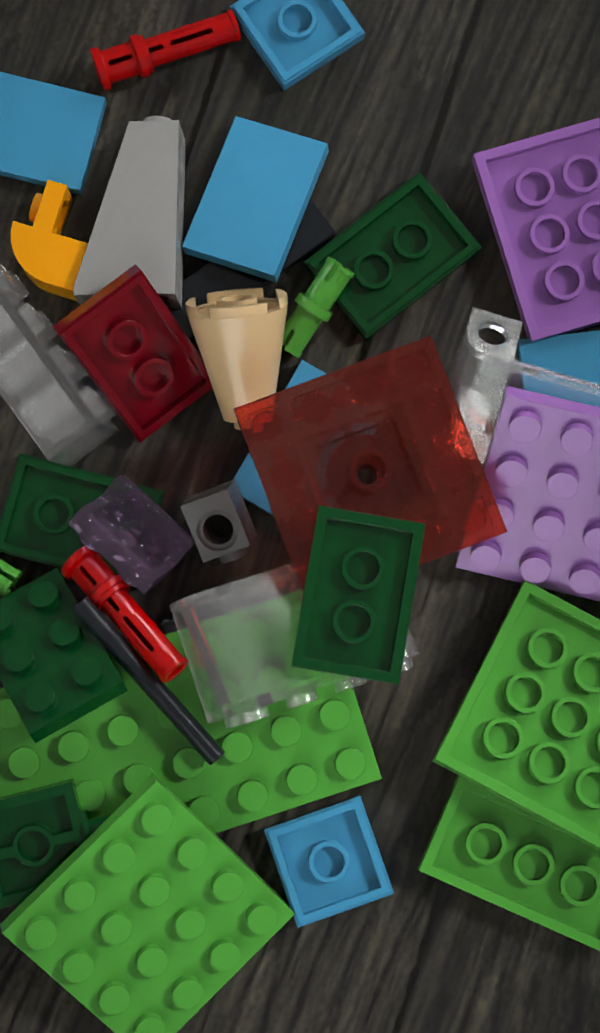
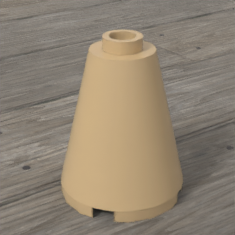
(240, 344)

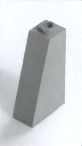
(141, 214)

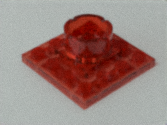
(380, 417)

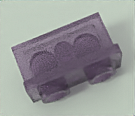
(132, 534)

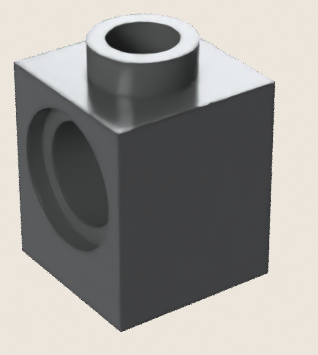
(225, 501)

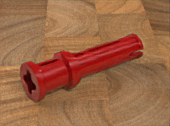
(135, 56)
(112, 597)

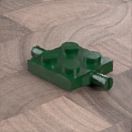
(38, 835)

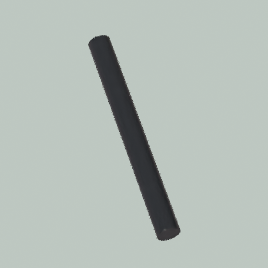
(148, 681)

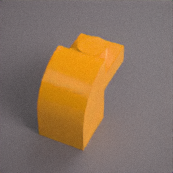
(41, 250)

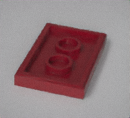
(135, 353)

